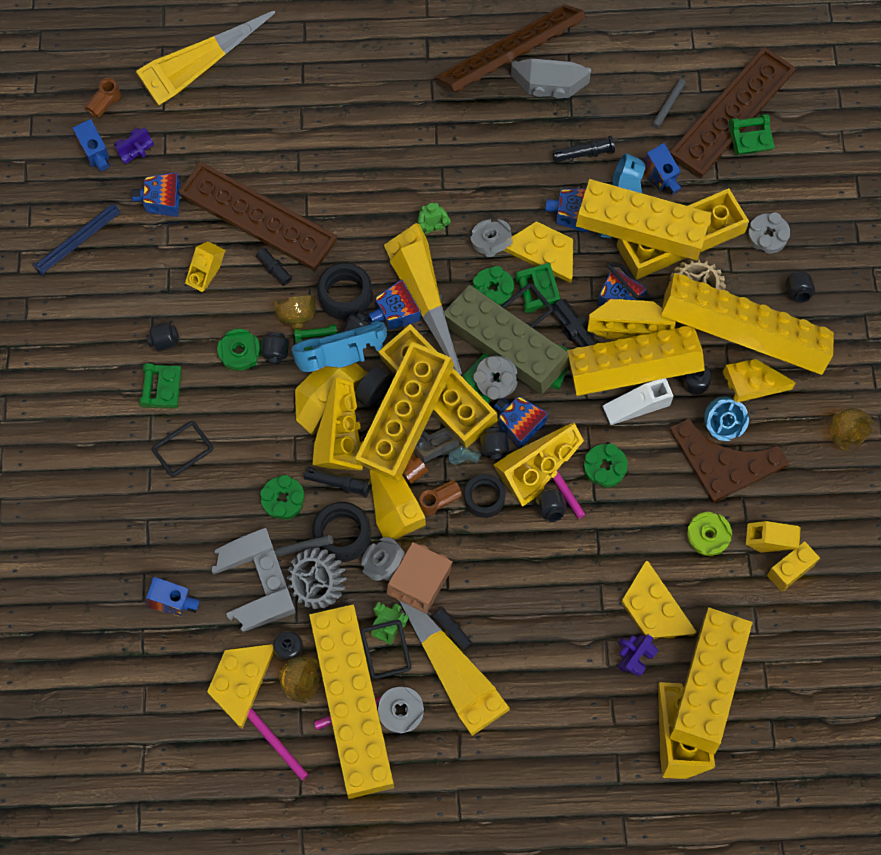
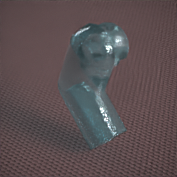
(463, 454)

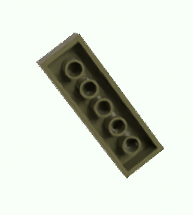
(502, 334)

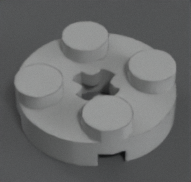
(770, 222)
(491, 246)
(507, 377)
(385, 569)
(387, 709)

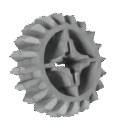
(324, 574)

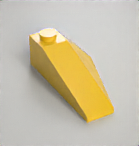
(338, 430)
(533, 465)
(395, 506)
(677, 758)

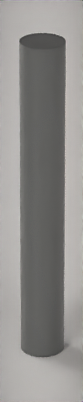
(669, 103)
(301, 546)

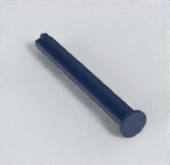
(76, 239)

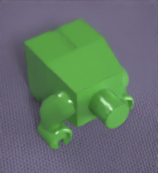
(433, 217)
(384, 615)

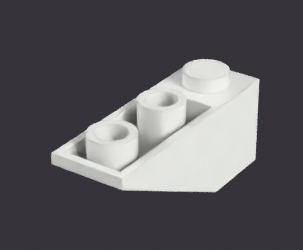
(639, 401)

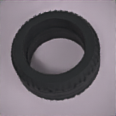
(341, 272)
(351, 511)

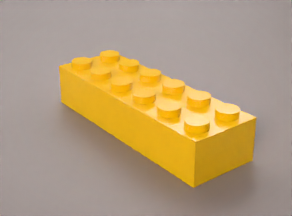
(643, 219)
(725, 223)
(636, 360)
(459, 404)
(405, 411)
(711, 681)

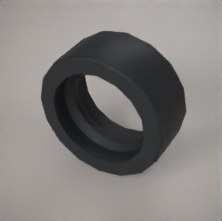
(373, 386)
(485, 479)

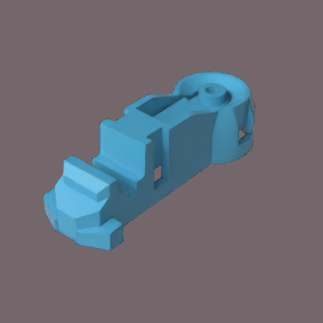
(628, 176)
(338, 349)

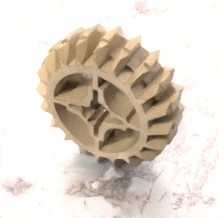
(701, 273)

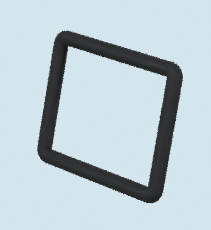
(539, 295)
(647, 296)
(210, 449)
(404, 645)

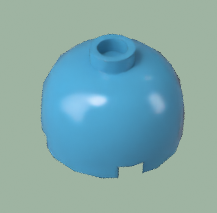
(726, 418)

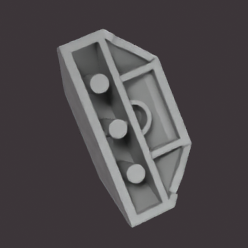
(550, 77)

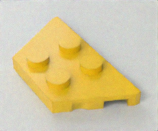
(543, 245)
(754, 380)
(654, 607)
(239, 680)

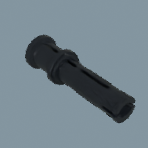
(592, 148)
(347, 483)

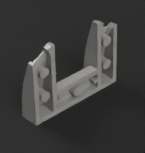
(277, 601)

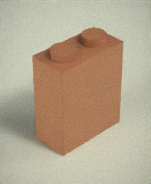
(419, 577)

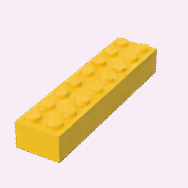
(748, 323)
(351, 702)

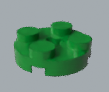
(498, 277)
(241, 361)
(603, 477)
(271, 493)

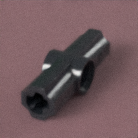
(573, 325)

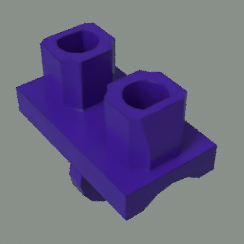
(134, 145)
(633, 650)

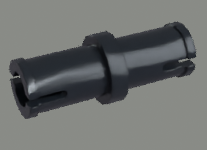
(274, 266)
(452, 629)

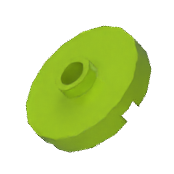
(712, 523)

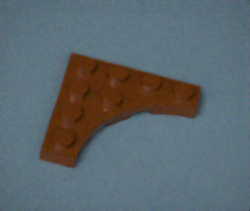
(723, 469)

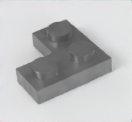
(435, 444)

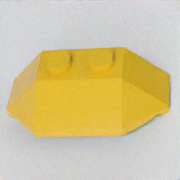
(628, 319)
(314, 392)

